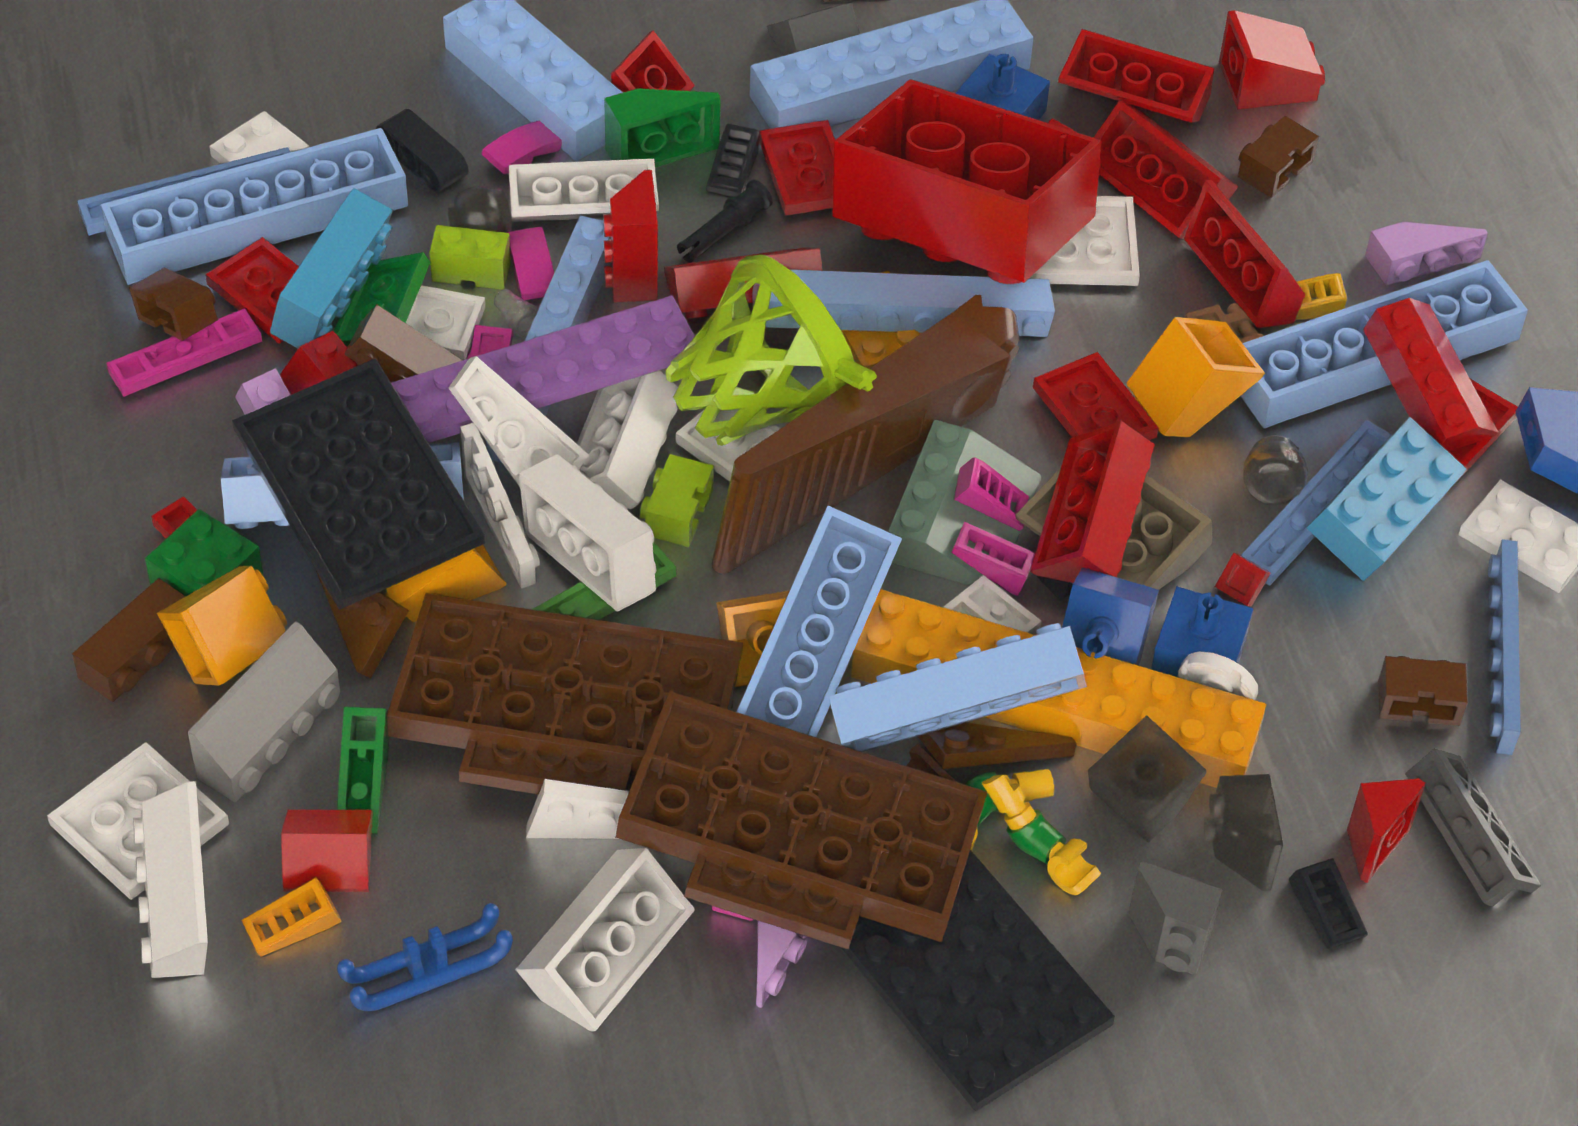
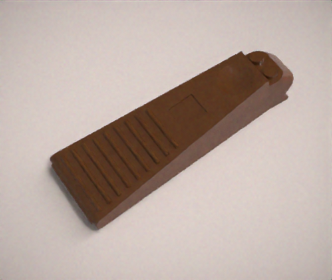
(862, 435)

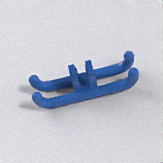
(427, 962)

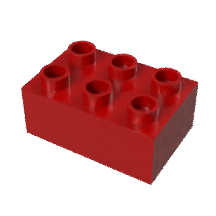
(965, 180)

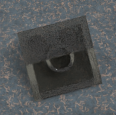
(1146, 778)
(1245, 827)

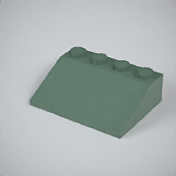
(932, 519)

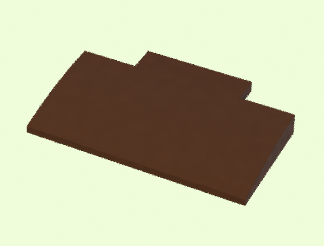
(547, 691)
(799, 825)

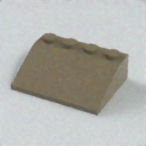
(1163, 539)

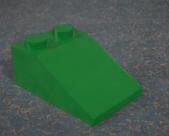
(661, 124)

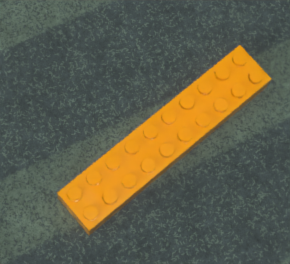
(1205, 721)

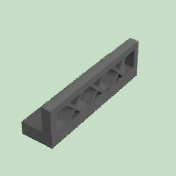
(1472, 827)

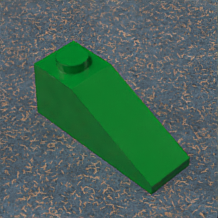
(363, 761)

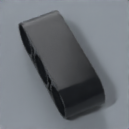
(424, 150)

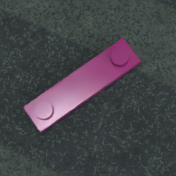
(176, 356)

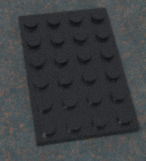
(358, 483)
(988, 997)

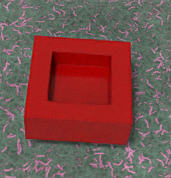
(173, 516)
(1242, 579)

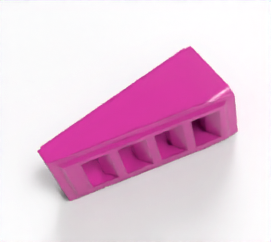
(968, 492)
(1004, 565)

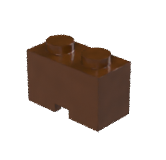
(1276, 154)
(174, 302)
(1422, 689)

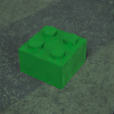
(200, 554)

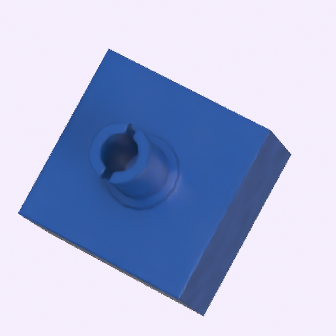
(1007, 86)
(1110, 615)
(1200, 624)

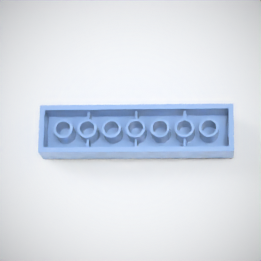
(861, 71)
(240, 205)
(1334, 360)

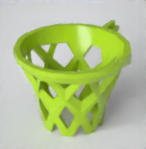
(815, 344)

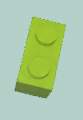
(470, 256)
(677, 495)

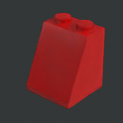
(1268, 62)

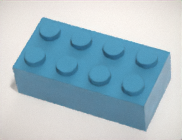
(332, 270)
(1386, 499)

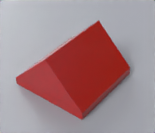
(650, 67)
(1381, 821)
(329, 847)

